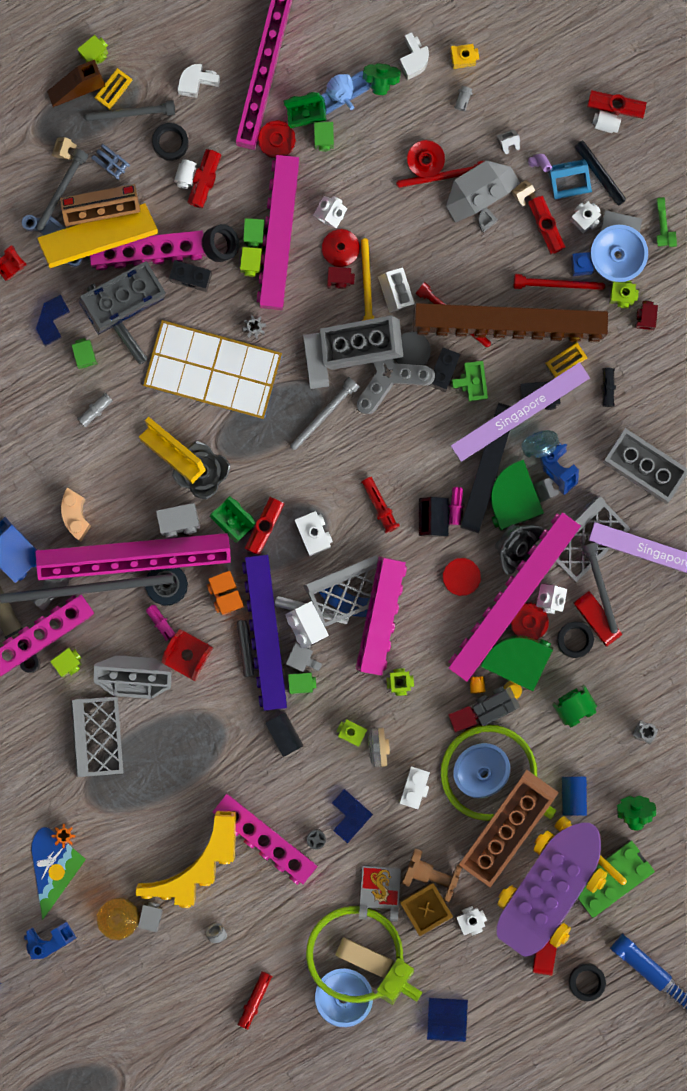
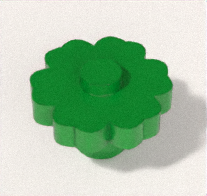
(381, 77)
(636, 811)

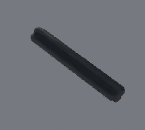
(600, 173)

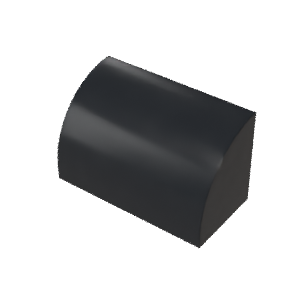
(434, 517)
(284, 734)

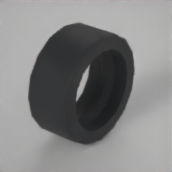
(170, 127)
(210, 248)
(589, 643)
(601, 978)

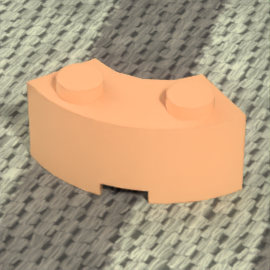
(73, 515)

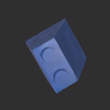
(16, 552)

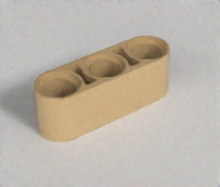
(364, 957)

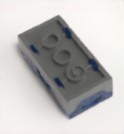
(122, 297)

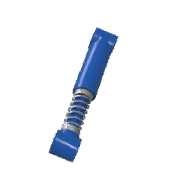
(648, 969)

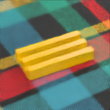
(104, 101)
(580, 352)

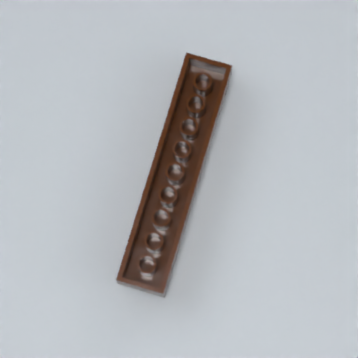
(510, 322)

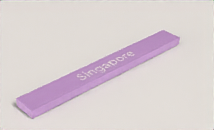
(520, 412)
(639, 547)

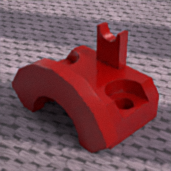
(10, 263)

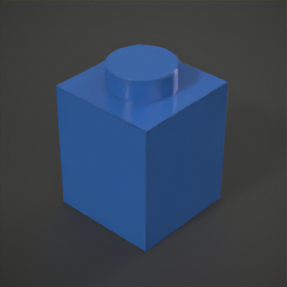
(581, 264)

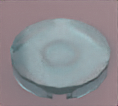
(540, 444)

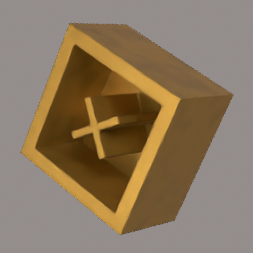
(426, 909)

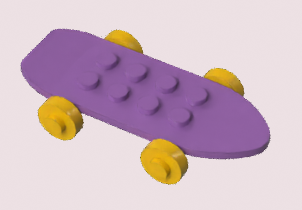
(550, 889)

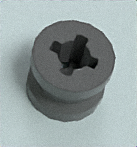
(316, 839)

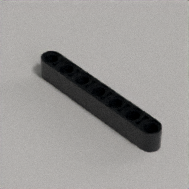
(484, 480)

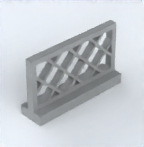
(583, 518)
(336, 578)
(79, 737)

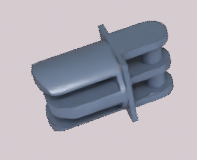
(111, 162)

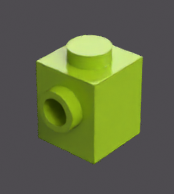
(93, 49)
(251, 261)
(67, 662)
(351, 732)

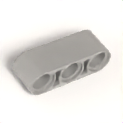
(316, 370)

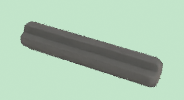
(245, 649)

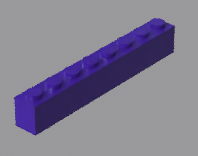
(266, 632)

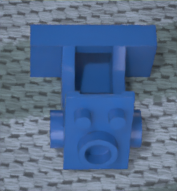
(564, 477)
(40, 948)

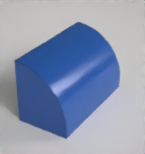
(574, 796)

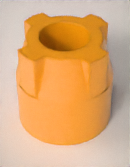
(477, 685)

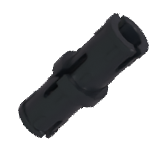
(608, 387)

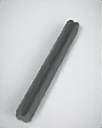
(127, 338)

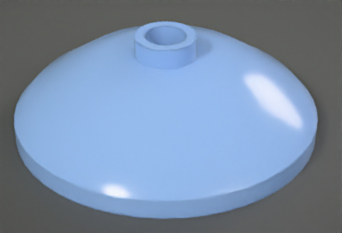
(632, 250)
(477, 762)
(347, 983)

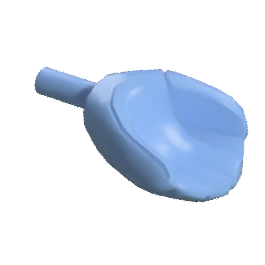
(341, 89)

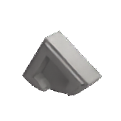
(486, 219)

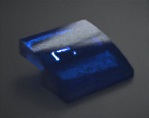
(447, 1019)

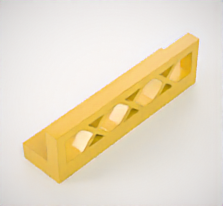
(172, 451)

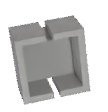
(178, 520)

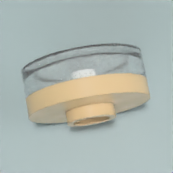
(378, 747)

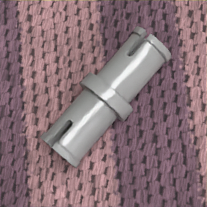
(95, 409)

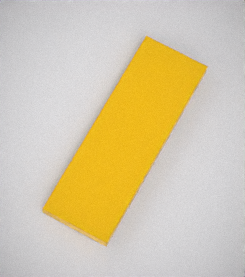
(96, 237)

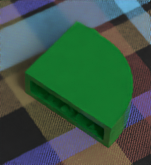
(514, 497)
(519, 659)

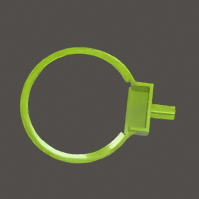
(550, 812)
(394, 982)

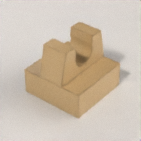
(61, 148)
(522, 190)

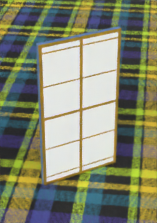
(212, 369)

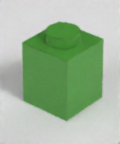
(324, 136)
(253, 232)
(84, 353)
(301, 683)

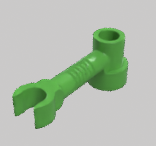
(665, 238)

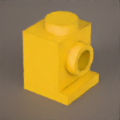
(460, 61)

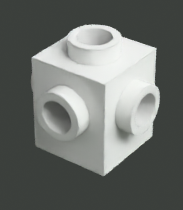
(330, 211)
(581, 221)
(551, 598)
(463, 920)

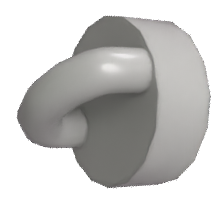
(216, 933)

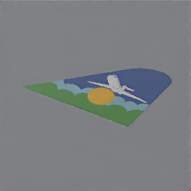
(53, 867)

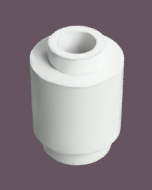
(606, 122)
(185, 174)

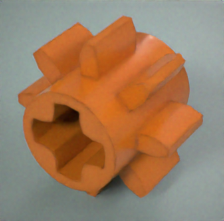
(67, 832)

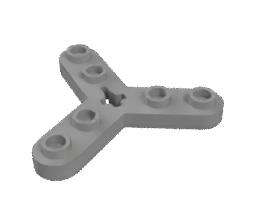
(381, 384)

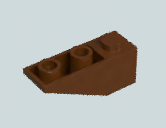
(77, 83)

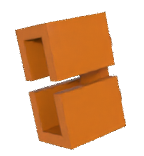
(229, 602)

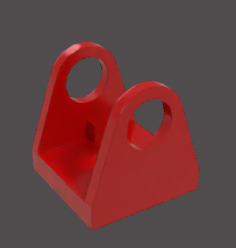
(173, 654)

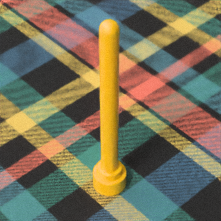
(366, 280)
(563, 823)

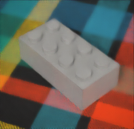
(361, 342)
(646, 466)

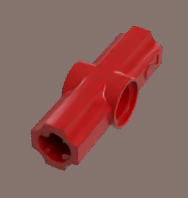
(629, 107)
(204, 178)
(551, 236)
(270, 514)

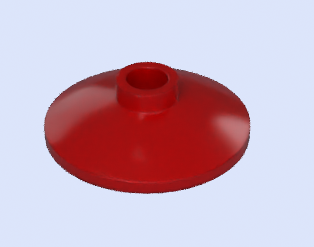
(429, 150)
(338, 257)

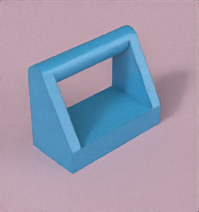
(569, 169)

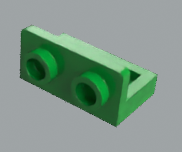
(305, 109)
(233, 519)

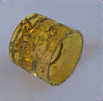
(128, 912)

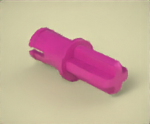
(456, 506)
(160, 622)

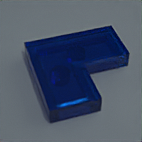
(355, 815)

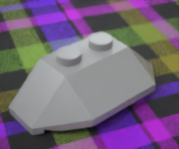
(480, 189)
(132, 676)

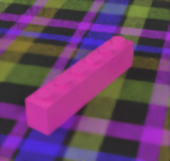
(380, 616)

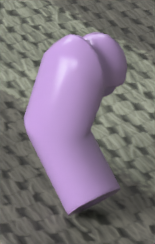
(540, 160)

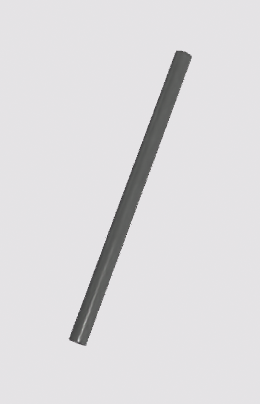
(86, 588)

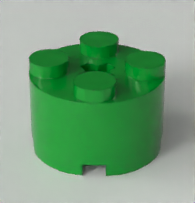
(575, 706)

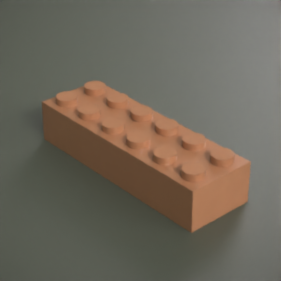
(508, 828)

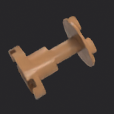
(424, 871)

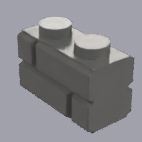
(496, 706)

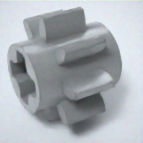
(255, 332)

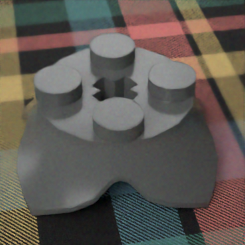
(216, 467)
(516, 544)

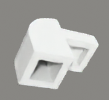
(416, 61)
(193, 77)

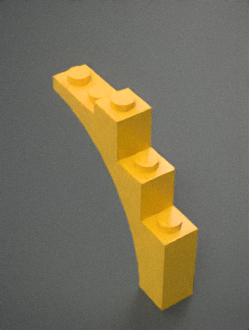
(202, 871)

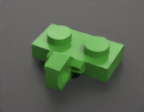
(472, 381)

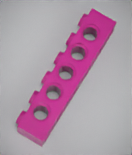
(157, 257)
(81, 611)
(260, 828)

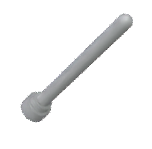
(348, 387)

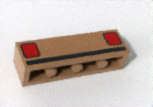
(100, 205)

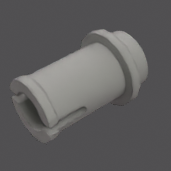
(463, 98)

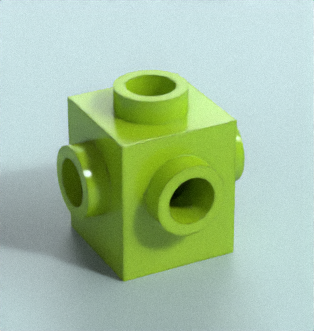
(617, 297)
(400, 674)

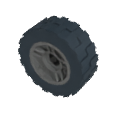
(173, 593)

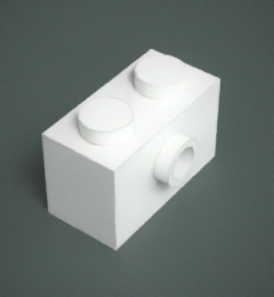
(396, 290)
(313, 533)
(306, 625)
(415, 788)

